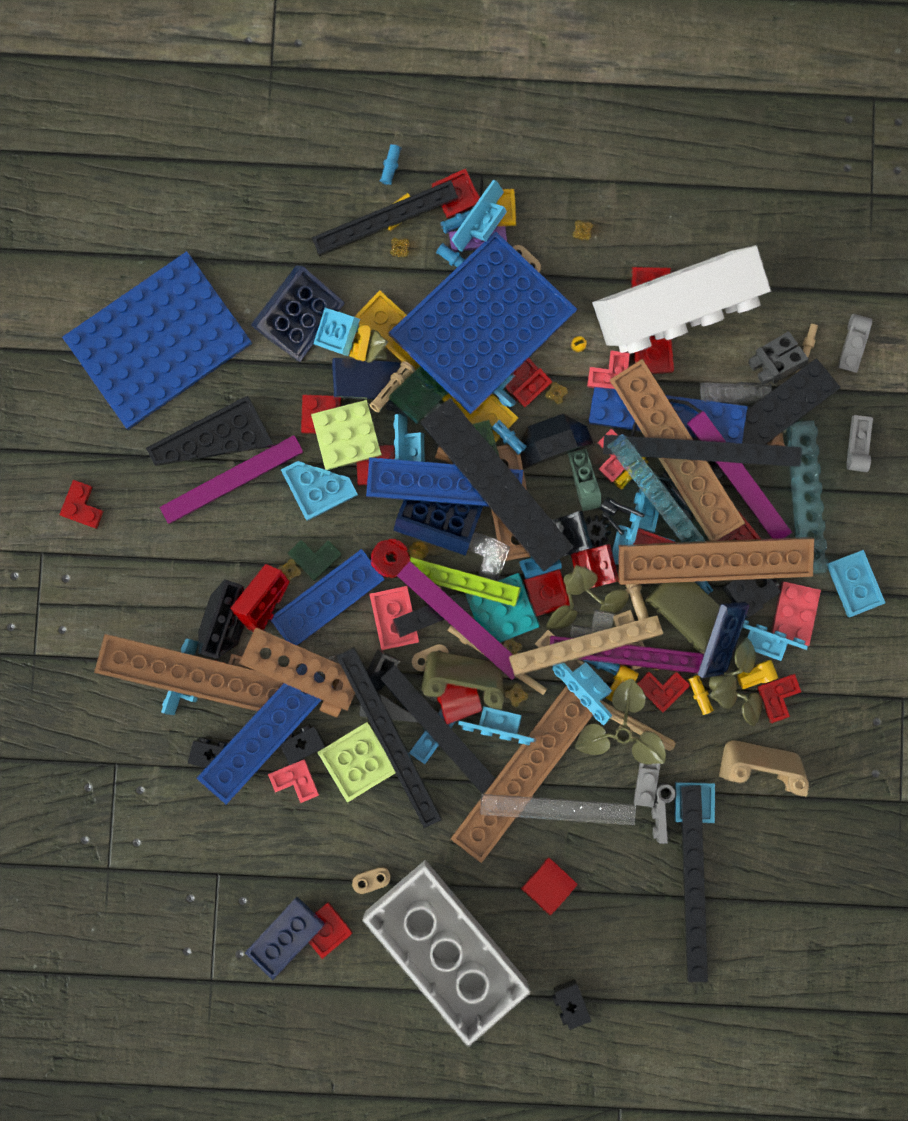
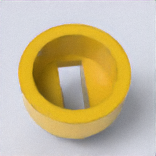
(579, 348)

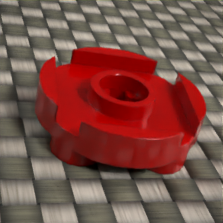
(388, 547)

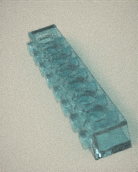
(799, 488)
(654, 490)

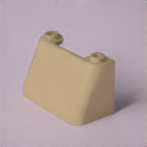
(742, 757)

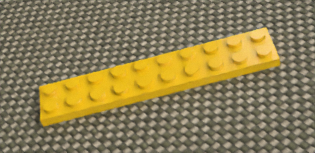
(383, 316)

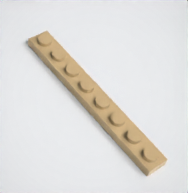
(585, 645)

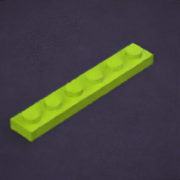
(468, 582)

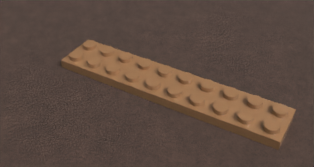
(691, 477)
(716, 560)
(184, 673)
(525, 771)

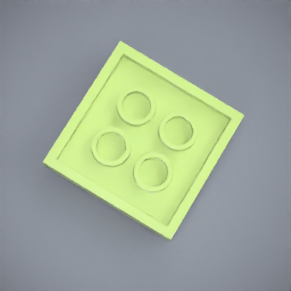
(346, 435)
(357, 761)

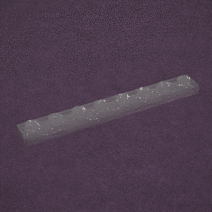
(557, 809)

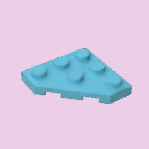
(317, 488)

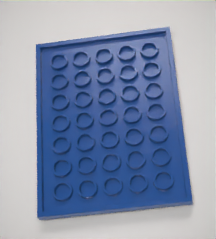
(482, 322)
(157, 340)

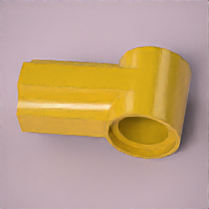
(761, 673)
(623, 674)

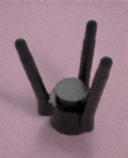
(678, 498)
(611, 507)

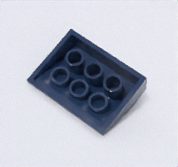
(296, 312)
(439, 523)

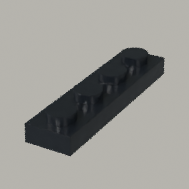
(425, 616)

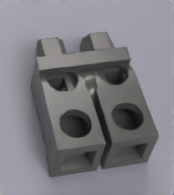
(778, 359)

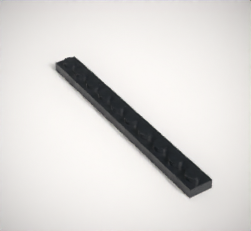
(712, 451)
(389, 737)
(694, 883)

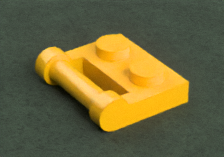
(360, 342)

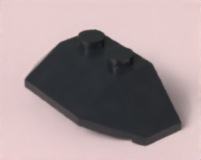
(553, 439)
(220, 626)

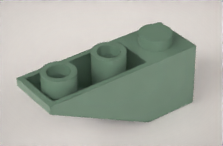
(585, 480)

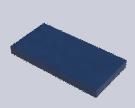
(361, 379)
(723, 639)
(285, 938)

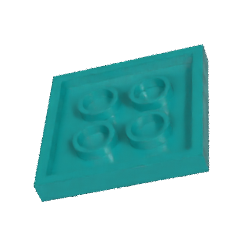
(502, 619)

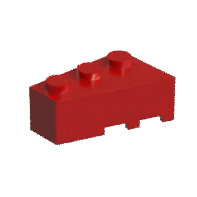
(260, 597)

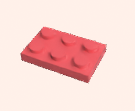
(386, 607)
(796, 611)

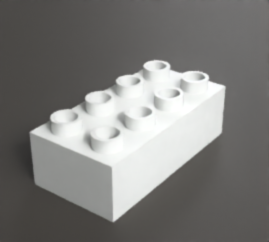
(682, 296)
(446, 952)

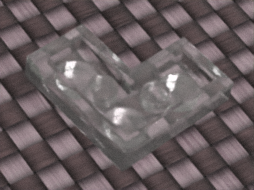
(493, 553)
(601, 621)

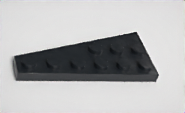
(221, 433)

